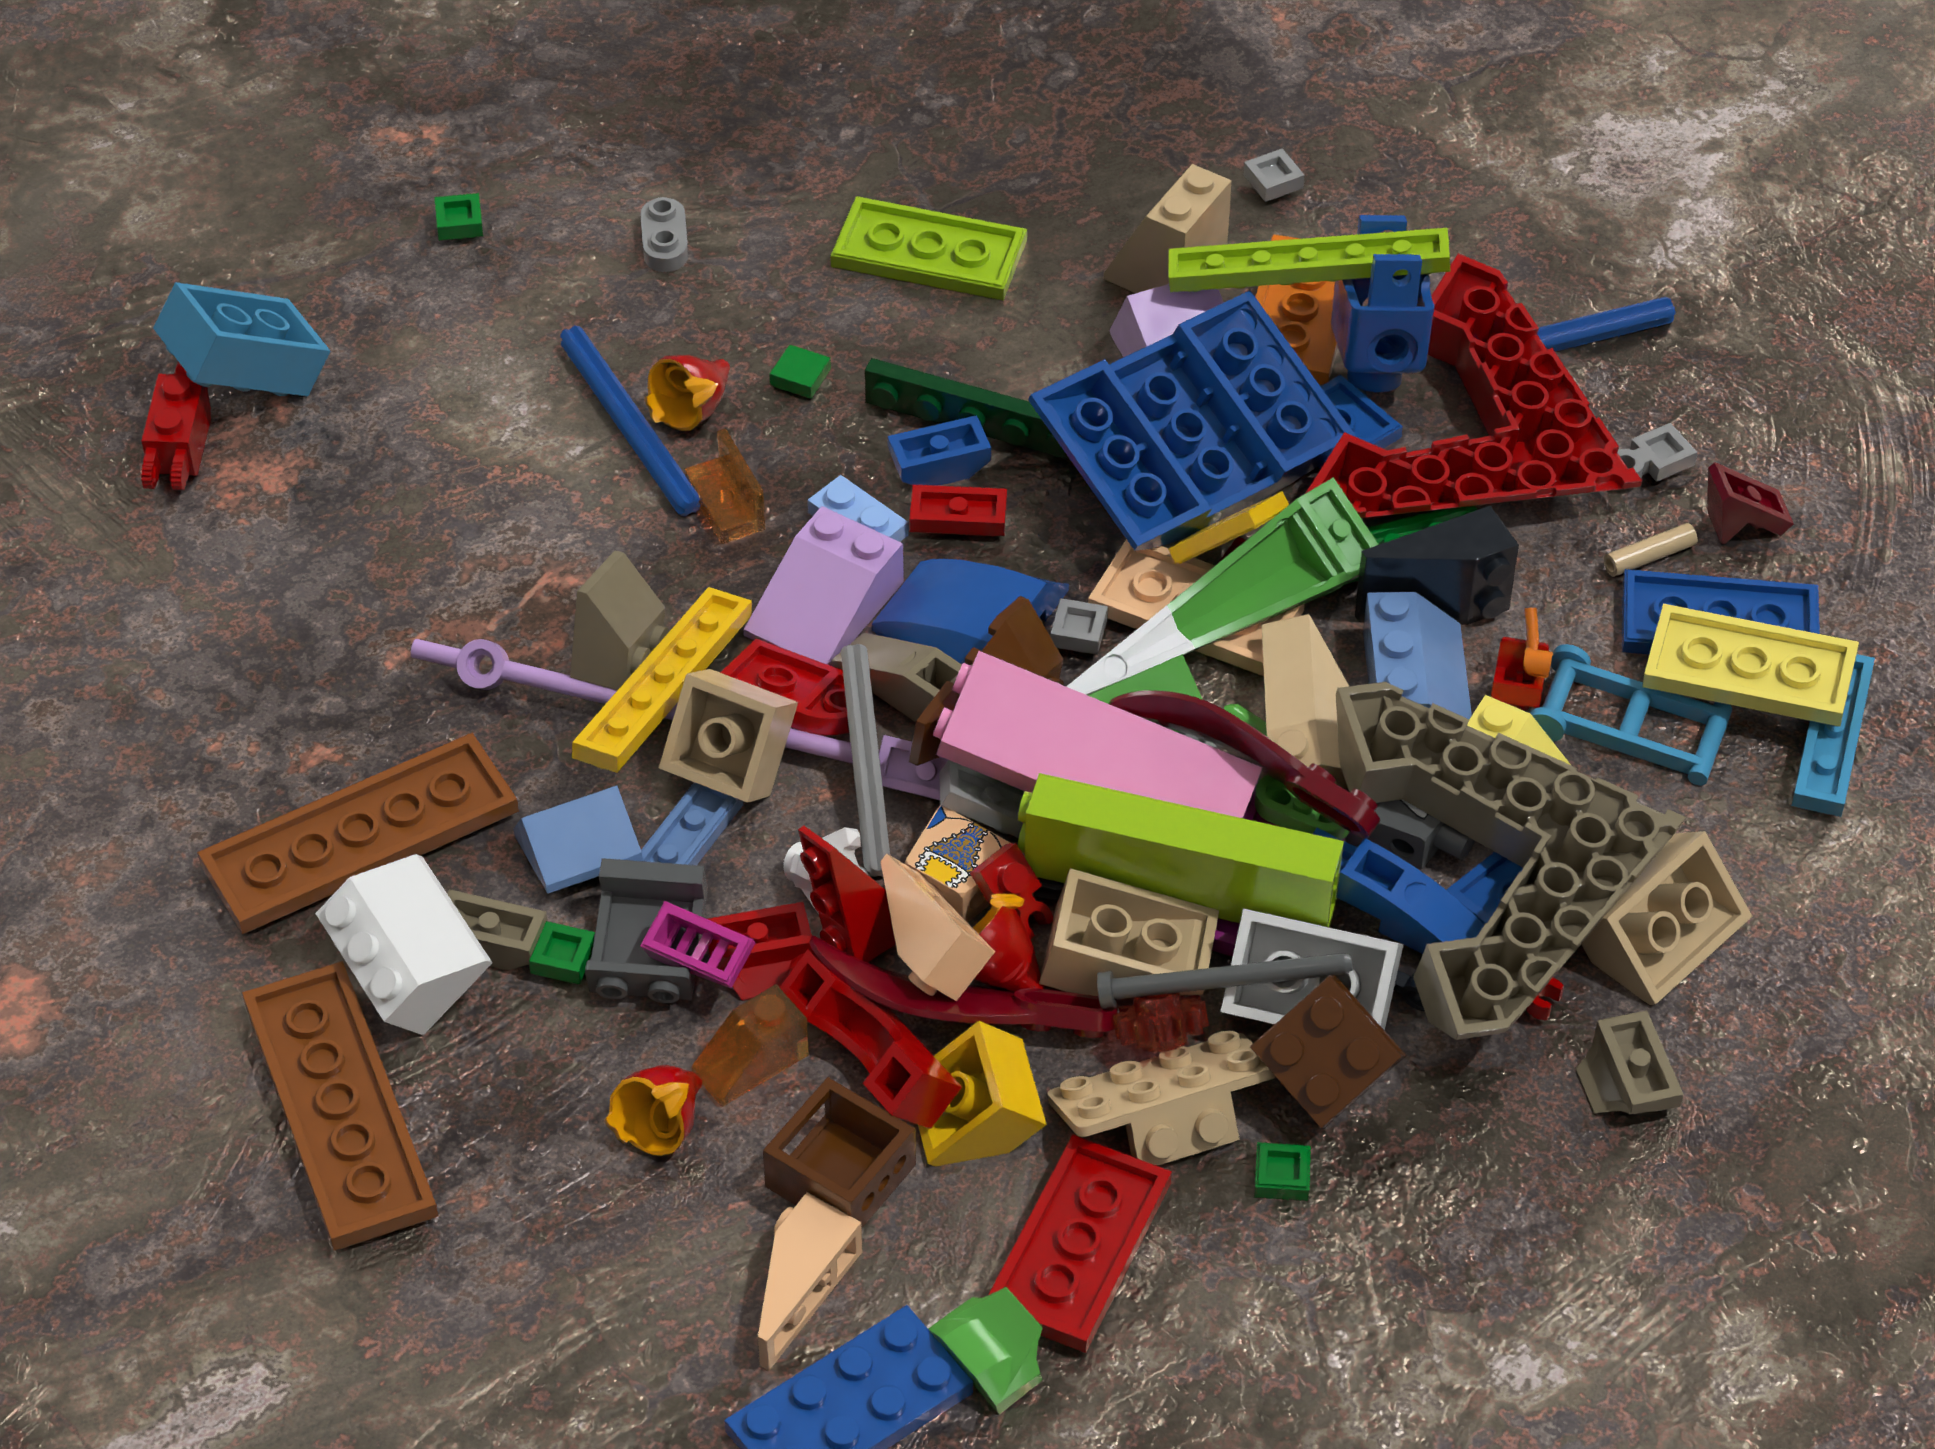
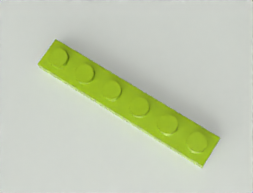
(1301, 259)

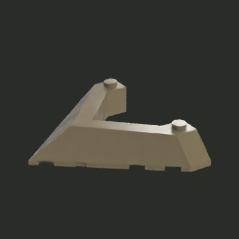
(1567, 831)

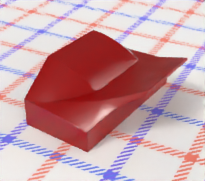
(780, 942)

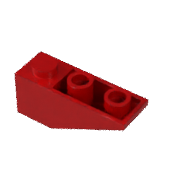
(848, 900)

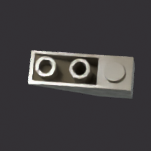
(905, 672)

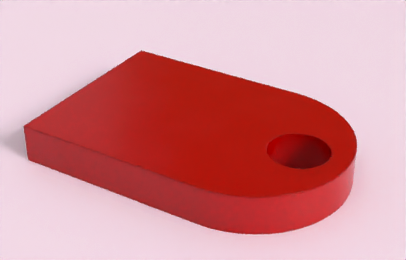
(807, 681)

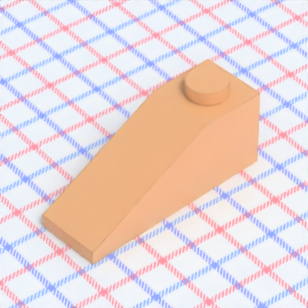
(931, 933)
(808, 1259)

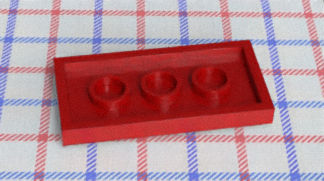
(1082, 1239)

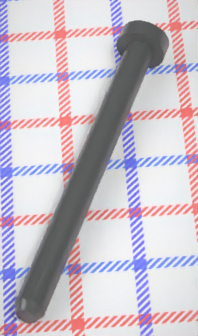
(1219, 977)

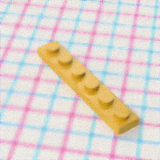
(658, 681)

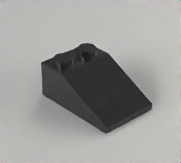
(1455, 565)

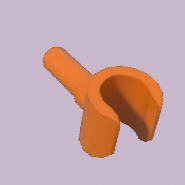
(1536, 661)

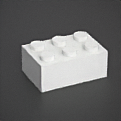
(1276, 938)

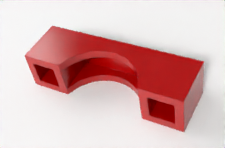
(899, 1066)

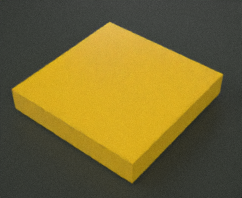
(1228, 528)

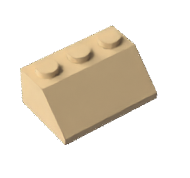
(1668, 919)

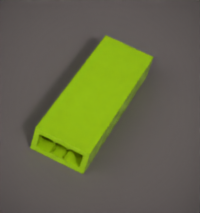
(1179, 851)

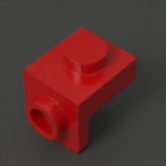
(1511, 681)

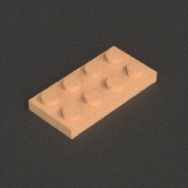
(1148, 580)

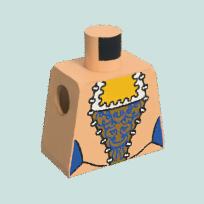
(947, 855)

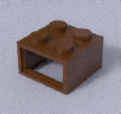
(1328, 1051)
(847, 1159)

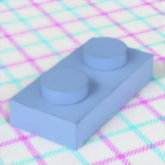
(859, 506)

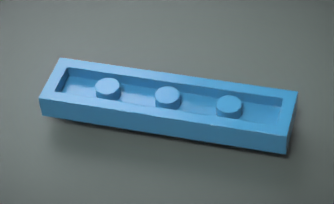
(1832, 749)

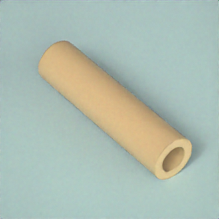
(1650, 549)

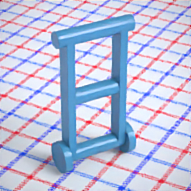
(1574, 665)

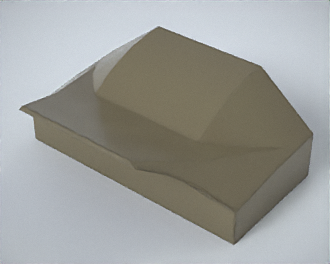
(502, 928)
(1628, 1068)

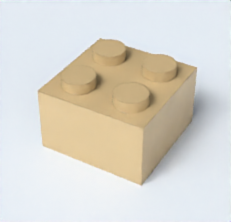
(728, 735)

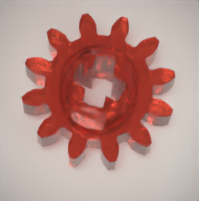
(1160, 1021)

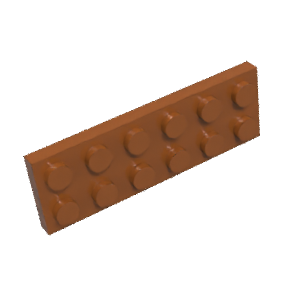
(356, 830)
(339, 1106)

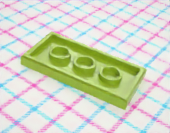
(929, 248)

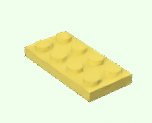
(1751, 664)

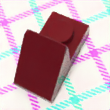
(1740, 500)

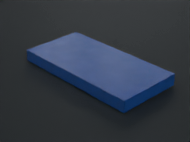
(1748, 599)

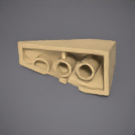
(1302, 693)

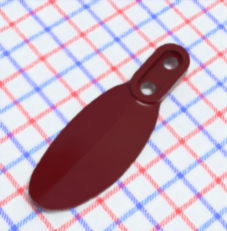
(1211, 723)
(1029, 1007)

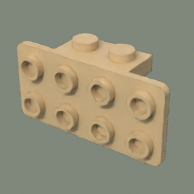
(1168, 1102)

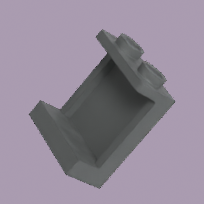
(627, 909)

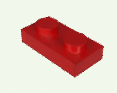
(958, 510)

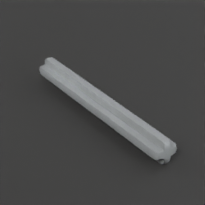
(865, 757)

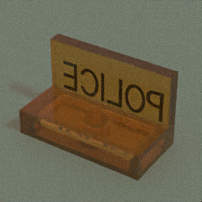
(728, 492)

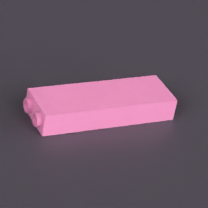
(1027, 725)

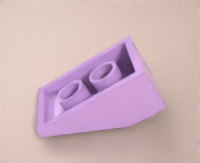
(827, 587)

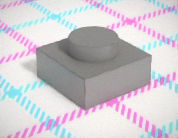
(1273, 175)
(1079, 626)

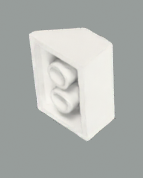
(404, 942)

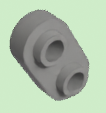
(664, 234)

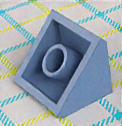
(573, 837)

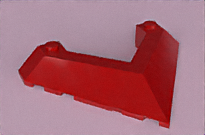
(1535, 415)

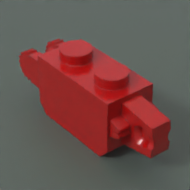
(175, 430)

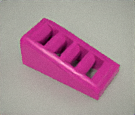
(665, 929)

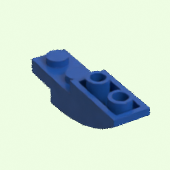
(1400, 895)

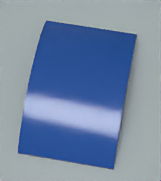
(1193, 423)

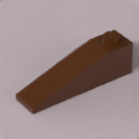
(1016, 639)

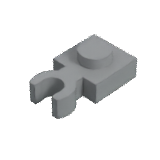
(1659, 453)

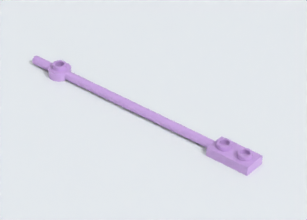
(893, 755)

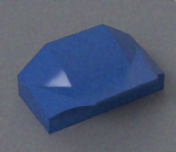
(940, 452)

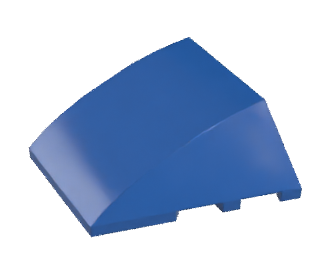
(956, 601)

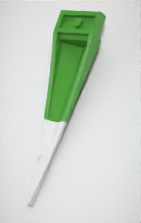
(1286, 563)

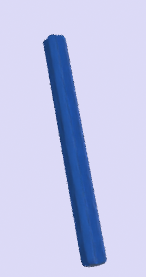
(630, 421)

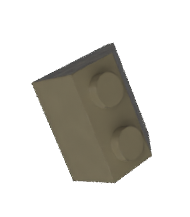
(615, 624)

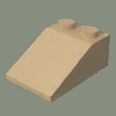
(1123, 931)

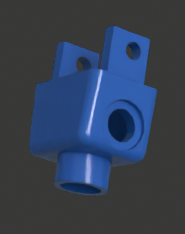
(1395, 326)

